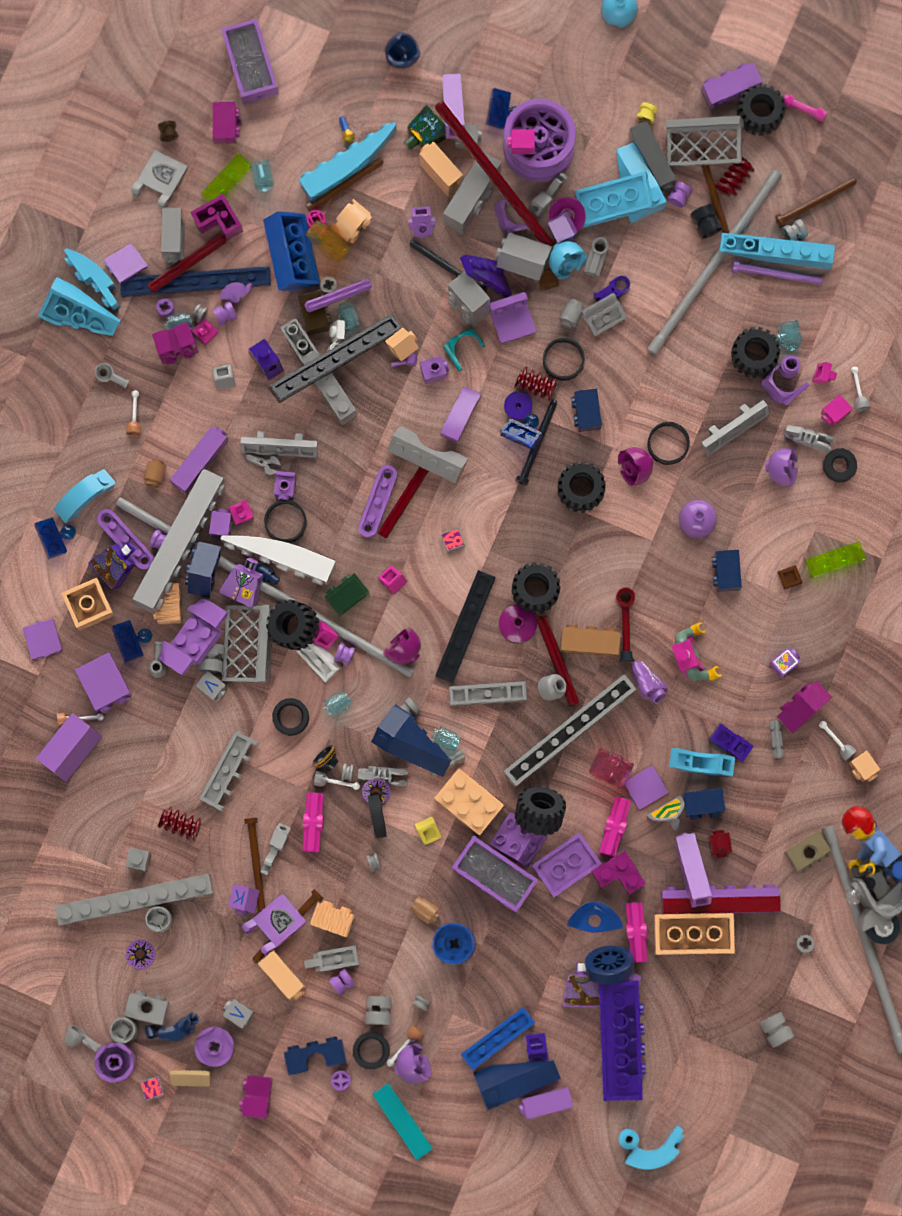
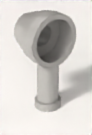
(109, 375)
(163, 667)
(75, 1035)

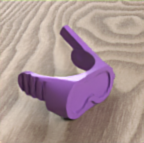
(504, 223)
(778, 395)

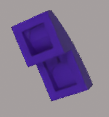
(730, 742)
(537, 1047)

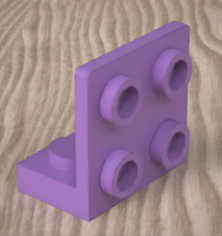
(512, 318)
(517, 842)

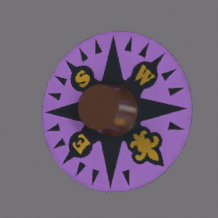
(376, 787)
(140, 954)

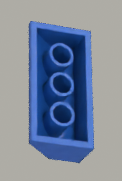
(291, 251)

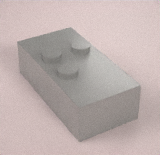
(470, 197)

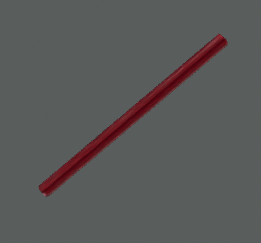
(493, 174)

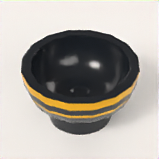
(326, 758)

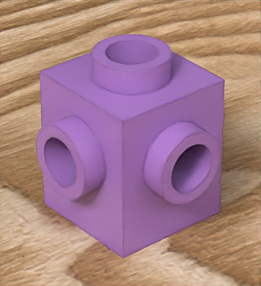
(422, 222)

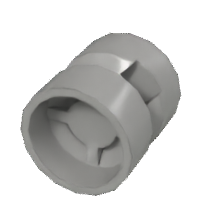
(212, 661)
(159, 919)
(378, 1017)
(776, 1029)
(123, 1030)

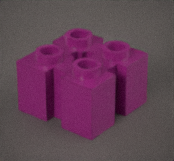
(175, 344)

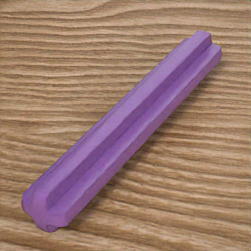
(338, 295)

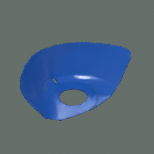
(608, 917)

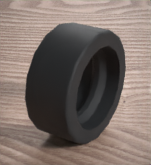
(290, 702)
(356, 1050)

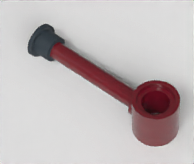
(626, 654)

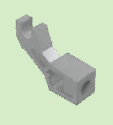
(543, 200)
(277, 843)

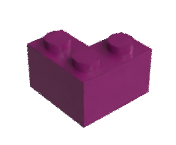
(226, 122)
(217, 213)
(805, 704)
(622, 869)
(257, 1097)

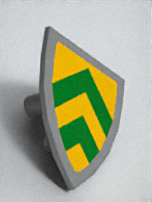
(669, 812)

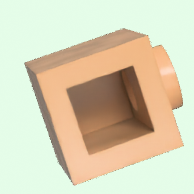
(402, 344)
(864, 767)

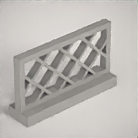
(704, 125)
(263, 649)

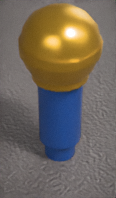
(348, 136)

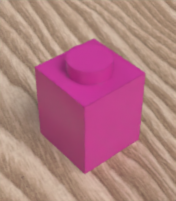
(522, 141)
(836, 411)

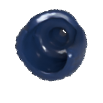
(402, 51)

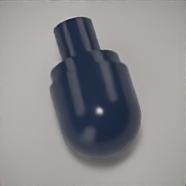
(268, 573)

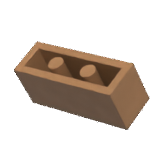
(590, 641)

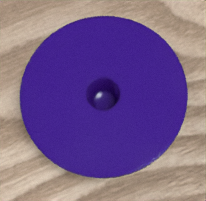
(518, 405)

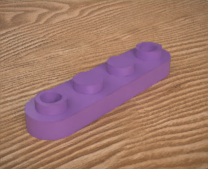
(377, 501)
(121, 535)

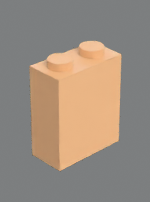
(440, 169)
(282, 976)

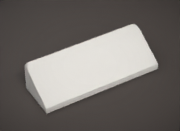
(320, 661)

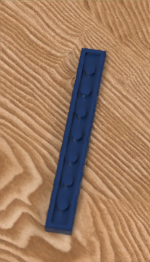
(198, 281)

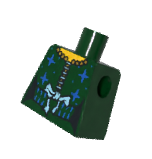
(425, 129)

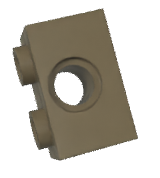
(796, 853)

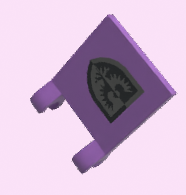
(277, 921)

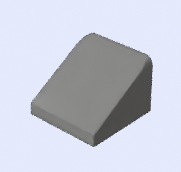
(223, 377)

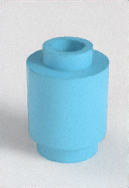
(622, 1135)

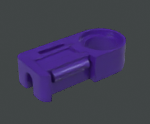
(613, 289)

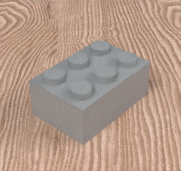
(468, 299)

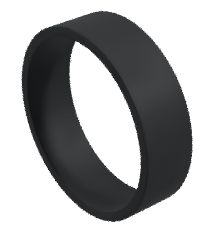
(563, 340)
(668, 462)
(281, 502)
(377, 816)

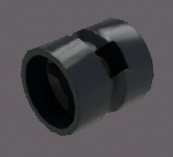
(706, 221)

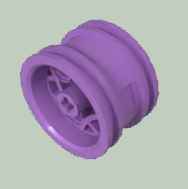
(541, 112)

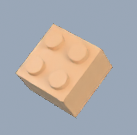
(88, 604)

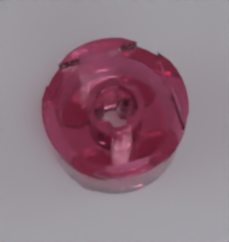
(611, 768)

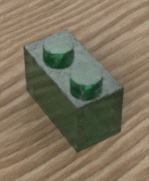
(346, 594)

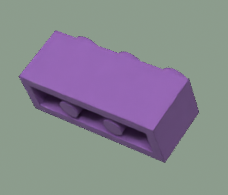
(730, 85)

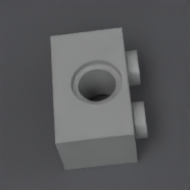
(135, 1010)

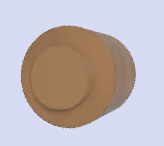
(154, 473)
(425, 910)

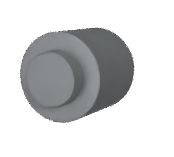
(571, 313)

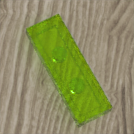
(227, 178)
(835, 559)

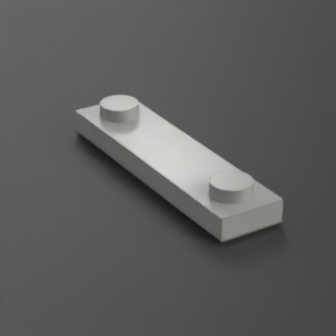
(487, 693)

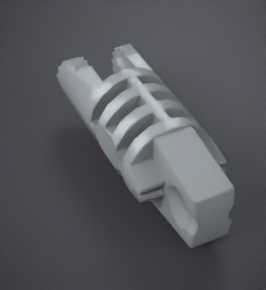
(809, 438)
(383, 773)

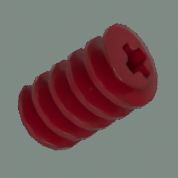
(733, 177)
(536, 382)
(180, 823)

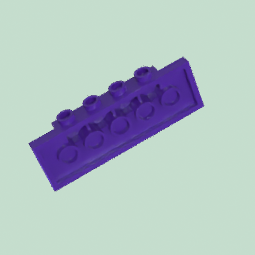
(621, 1041)

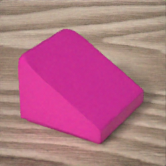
(392, 579)
(325, 636)

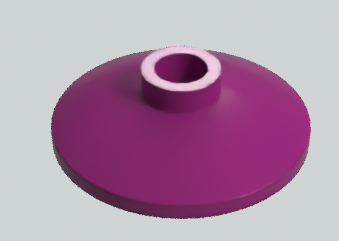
(570, 204)
(513, 632)

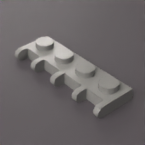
(226, 770)

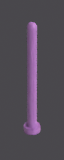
(775, 273)

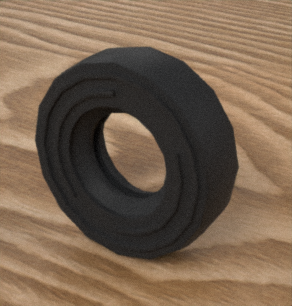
(840, 476)

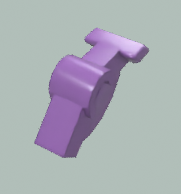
(235, 291)

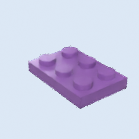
(566, 864)

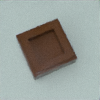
(548, 280)
(789, 577)

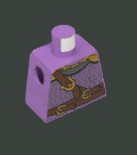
(581, 990)

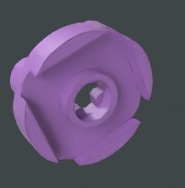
(203, 1044)

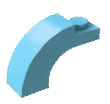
(82, 494)
(701, 762)
(656, 1158)

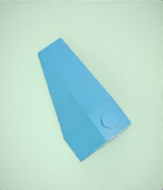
(631, 163)
(72, 307)

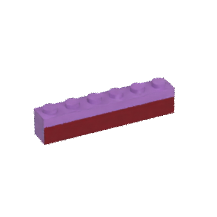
(724, 900)

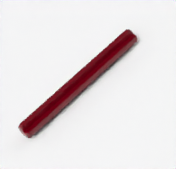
(187, 263)
(403, 502)
(557, 659)

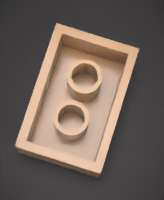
(469, 802)

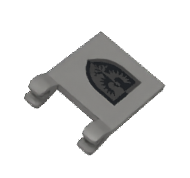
(160, 175)

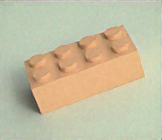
(693, 934)

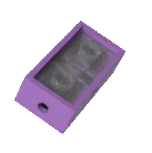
(250, 61)
(494, 874)

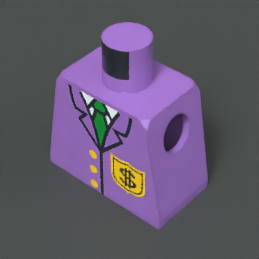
(243, 583)

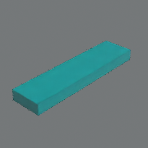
(402, 1121)

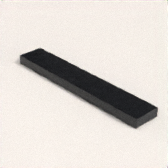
(465, 626)

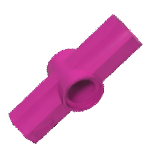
(313, 822)
(615, 826)
(636, 931)

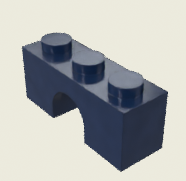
(297, 1059)

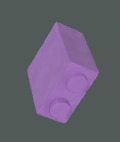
(103, 683)
(546, 1103)

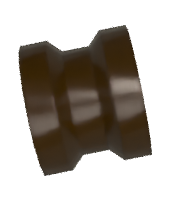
(167, 131)

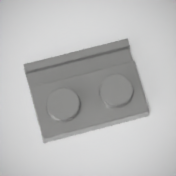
(603, 314)

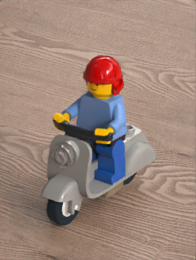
(879, 917)

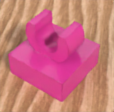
(205, 331)
(823, 373)
(241, 512)

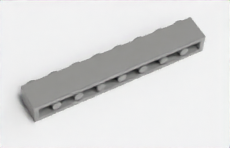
(179, 541)
(569, 731)
(134, 900)

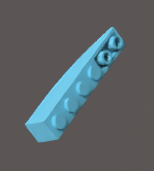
(345, 164)
(779, 250)

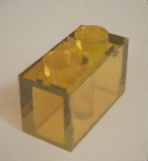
(327, 241)

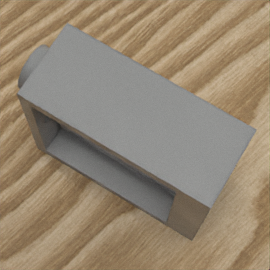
(172, 235)

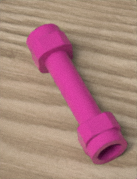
(819, 114)

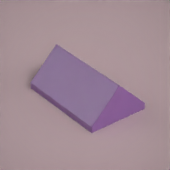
(69, 747)

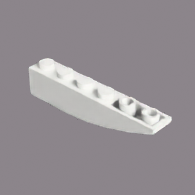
(285, 556)

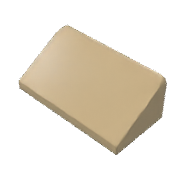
(190, 1078)

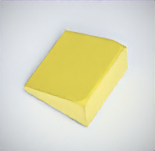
(428, 830)

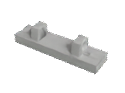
(735, 428)
(279, 447)

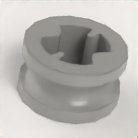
(323, 284)
(199, 313)
(347, 772)
(373, 862)
(809, 948)
(421, 1002)

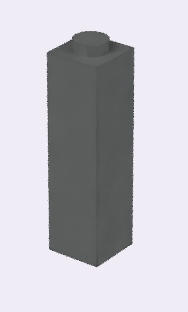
(653, 155)

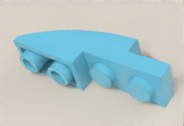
(92, 273)

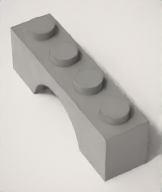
(445, 464)

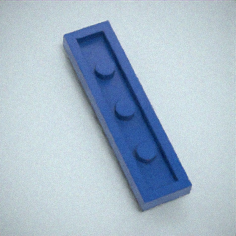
(497, 1038)

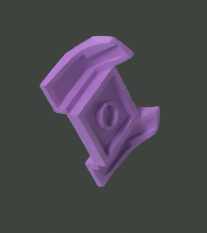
(195, 637)

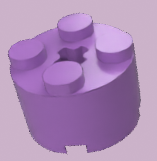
(126, 1061)

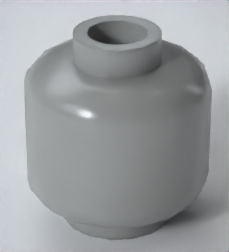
(551, 687)

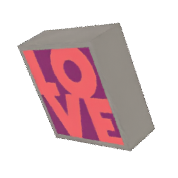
(452, 540)
(152, 1088)

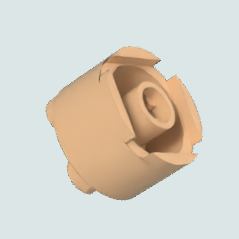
(351, 221)

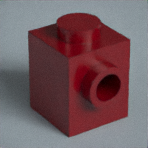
(720, 844)

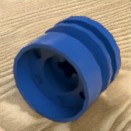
(442, 943)

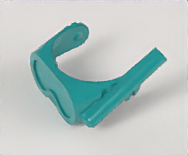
(449, 347)

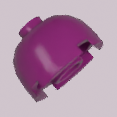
(636, 465)
(404, 647)

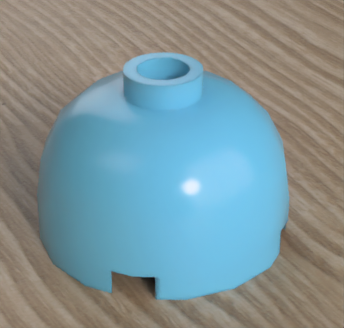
(619, 12)
(565, 258)

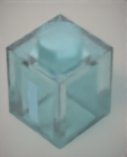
(262, 175)

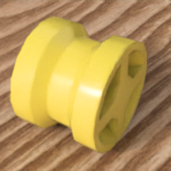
(647, 113)

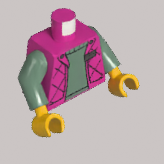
(689, 657)

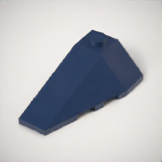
(406, 740)
(509, 1081)

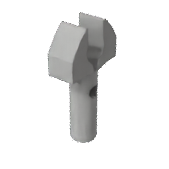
(264, 463)

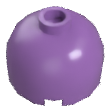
(782, 467)
(697, 519)
(412, 1065)

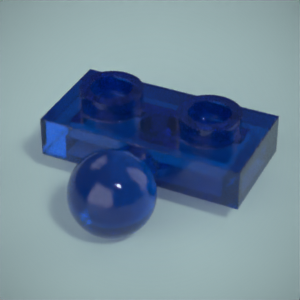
(499, 108)
(523, 433)
(52, 538)
(129, 641)

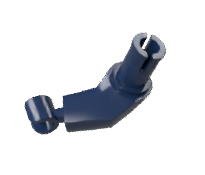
(180, 1030)

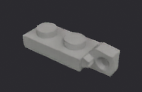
(333, 959)

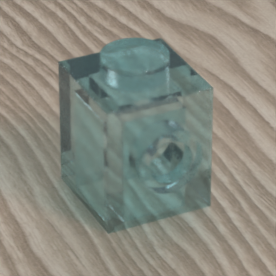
(789, 335)

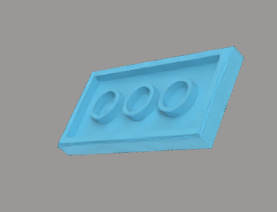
(615, 198)

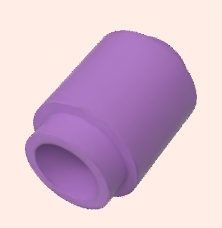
(792, 362)

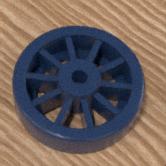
(609, 964)

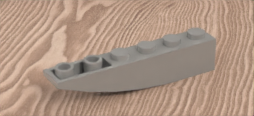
(328, 385)

